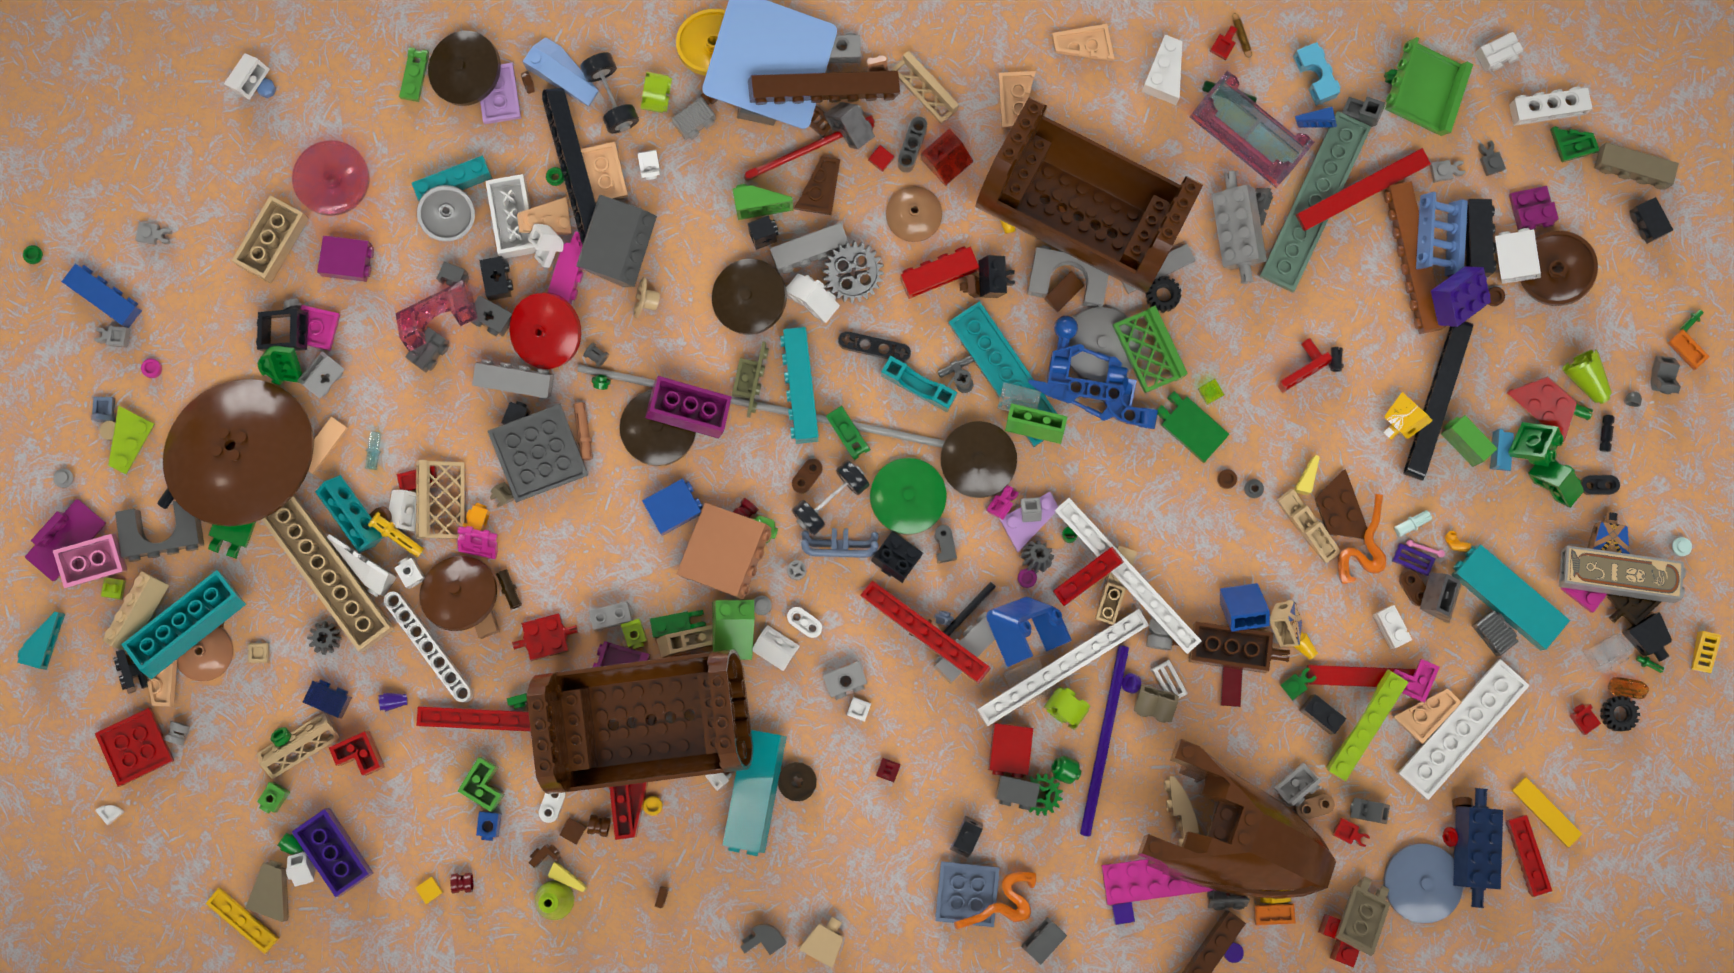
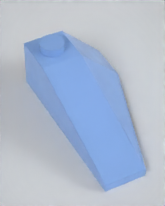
(557, 68)

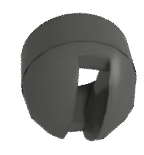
(1633, 399)

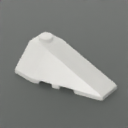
(370, 574)

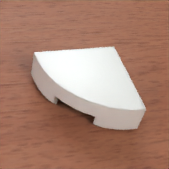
(109, 813)

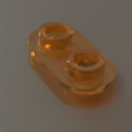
(1628, 688)

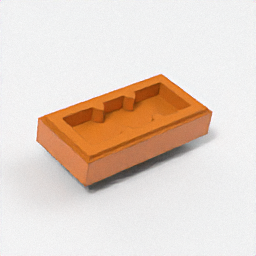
(1688, 349)
(1274, 914)

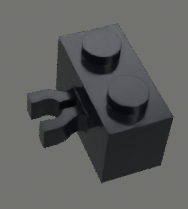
(993, 276)

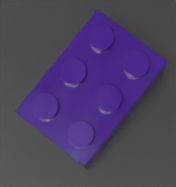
(1461, 296)

